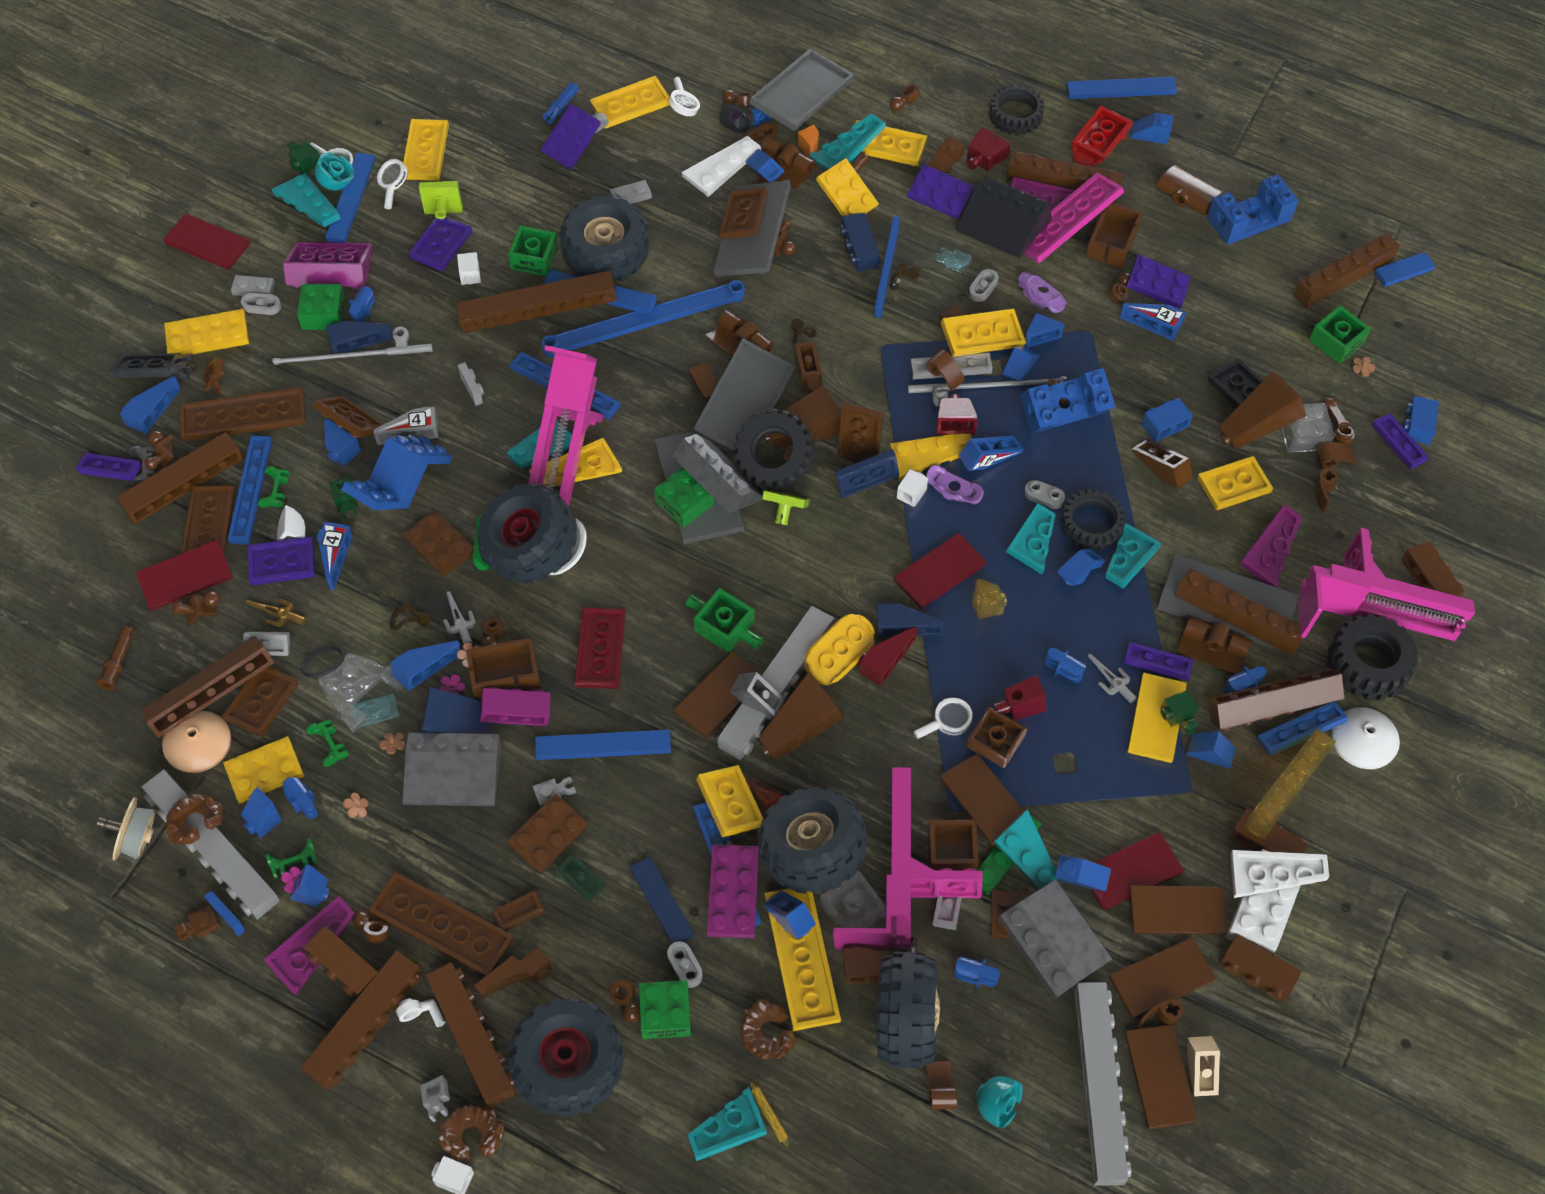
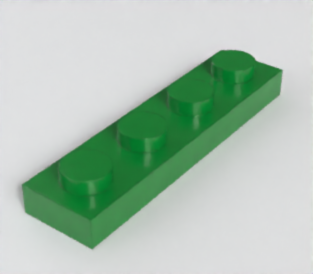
(997, 866)

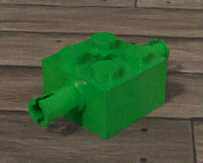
(724, 620)

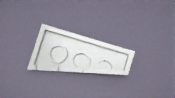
(718, 168)
(1269, 871)

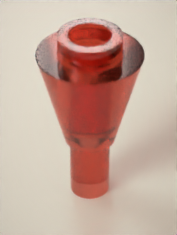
(766, 795)

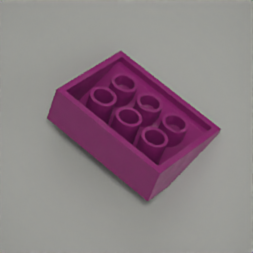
(328, 264)

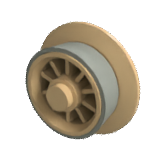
(133, 831)

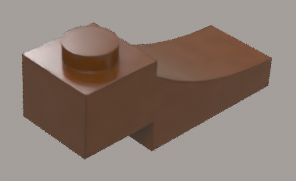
(947, 155)
(531, 968)

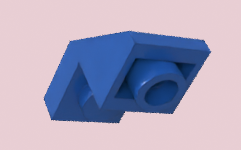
(765, 166)
(1079, 566)

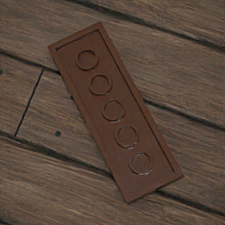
(242, 414)
(441, 924)

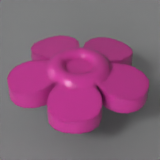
(452, 686)
(289, 878)

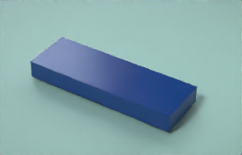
(1404, 269)

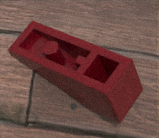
(885, 656)

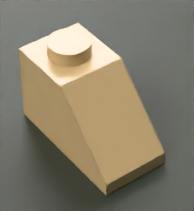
(1203, 1065)

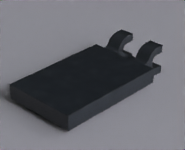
(152, 365)
(1235, 381)

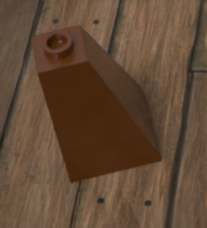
(1263, 412)
(818, 414)
(800, 719)

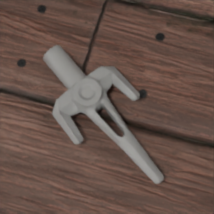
(460, 625)
(1117, 683)

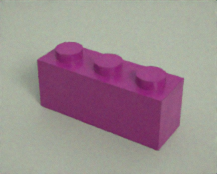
(515, 706)

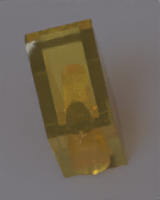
(988, 599)

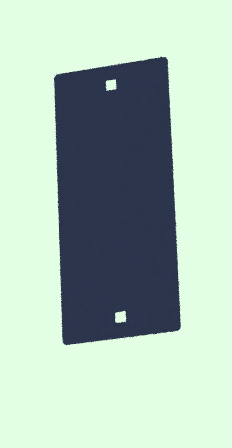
(1042, 612)

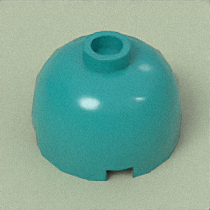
(333, 171)
(997, 1100)

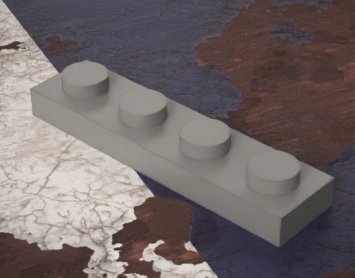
(969, 365)

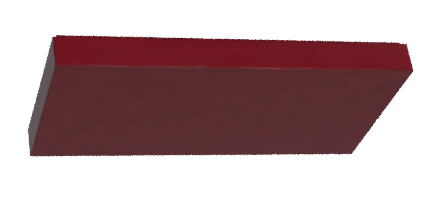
(207, 241)
(939, 571)
(184, 575)
(600, 648)
(1140, 864)

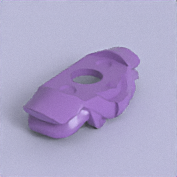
(1052, 299)
(940, 479)

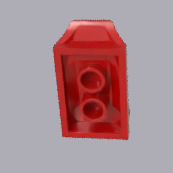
(1099, 137)

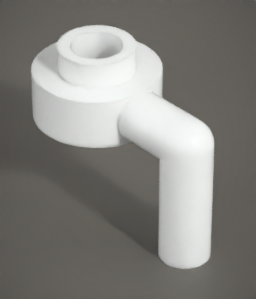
(410, 1009)

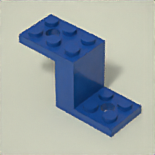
(397, 472)

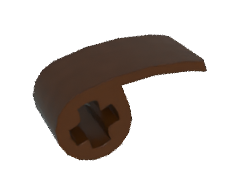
(944, 364)
(1333, 452)
(1324, 485)
(1163, 1017)
(940, 1086)

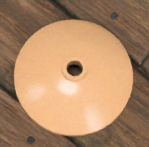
(203, 749)

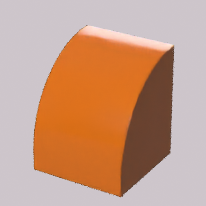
(808, 140)

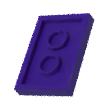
(570, 136)
(940, 192)
(440, 243)
(1158, 281)
(281, 561)

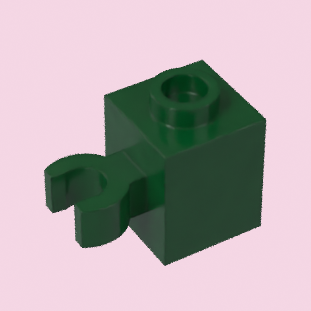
(302, 157)
(342, 499)
(1180, 710)

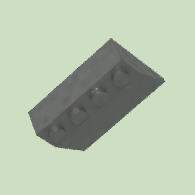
(716, 473)
(451, 769)
(1054, 939)

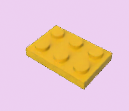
(846, 189)
(1234, 483)
(263, 768)
(730, 800)

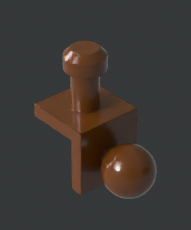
(782, 244)
(162, 451)
(197, 606)

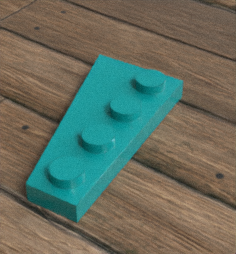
(850, 143)
(307, 199)

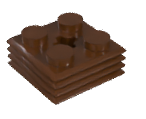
(993, 725)

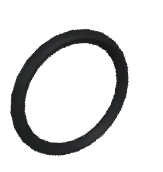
(325, 672)

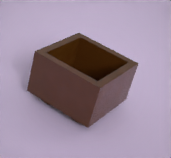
(952, 844)

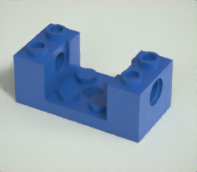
(1270, 208)
(1085, 397)

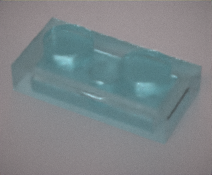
(379, 709)

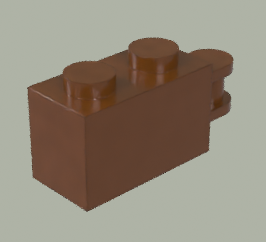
(808, 366)

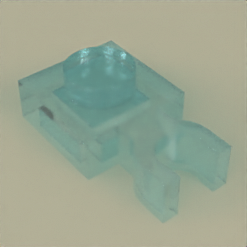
(955, 260)

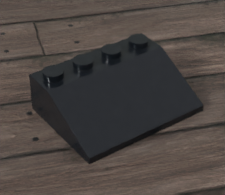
(1004, 217)

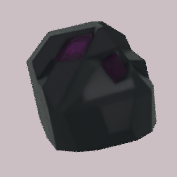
(734, 119)

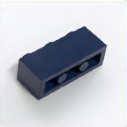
(860, 242)

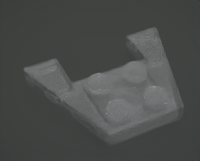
(350, 683)

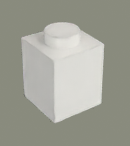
(469, 268)
(912, 488)
(452, 1175)

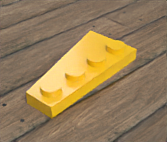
(926, 452)
(594, 462)

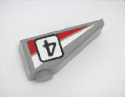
(414, 423)

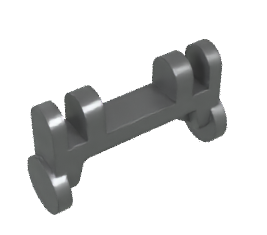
(143, 454)

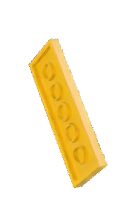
(805, 971)

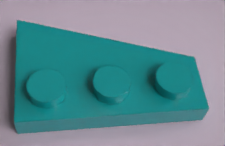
(523, 452)
(1033, 539)
(1131, 555)
(1027, 851)
(729, 1128)

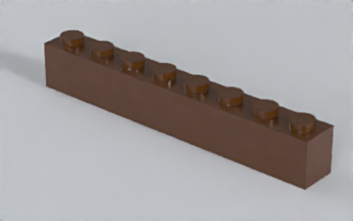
(536, 301)

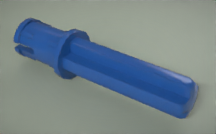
(556, 108)

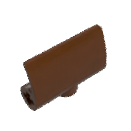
(788, 157)
(1188, 189)
(733, 330)
(1214, 645)

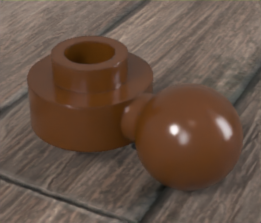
(908, 94)
(741, 98)
(1119, 291)
(492, 633)
(374, 930)
(631, 1011)

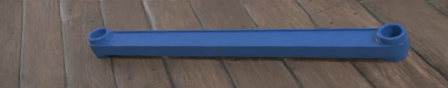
(636, 321)

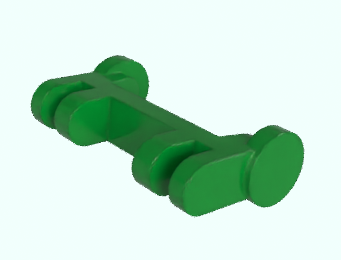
(275, 499)
(326, 729)
(277, 864)

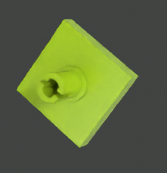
(441, 198)
(785, 503)

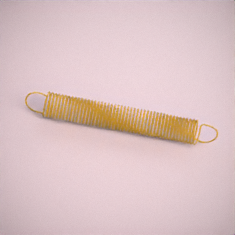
(773, 1114)

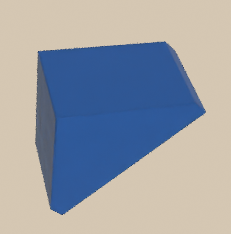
(1043, 330)
(1020, 363)
(1212, 748)

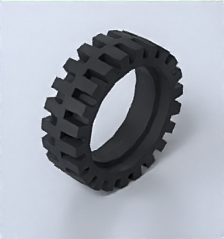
(1016, 124)
(1098, 500)

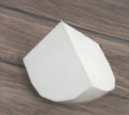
(290, 525)

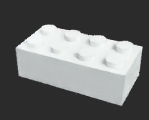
(1263, 917)

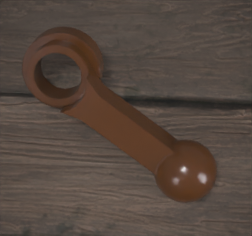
(1341, 424)

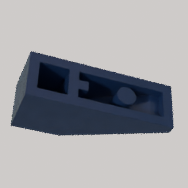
(353, 335)
(897, 618)

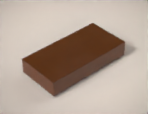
(704, 380)
(518, 911)

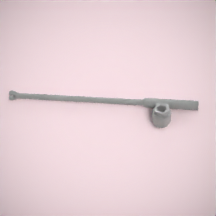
(401, 348)
(941, 390)

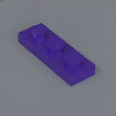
(1400, 441)
(108, 467)
(1158, 661)

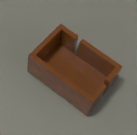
(1114, 235)
(503, 666)

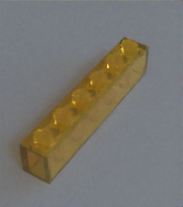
(1289, 784)

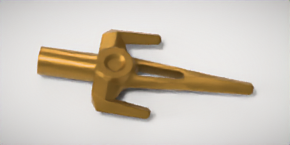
(283, 614)

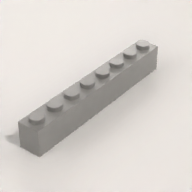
(782, 675)
(215, 851)
(1101, 1084)

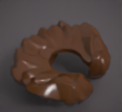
(183, 808)
(751, 1032)
(467, 1117)

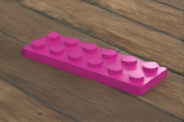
(1074, 214)

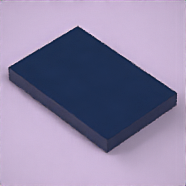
(867, 473)
(452, 714)

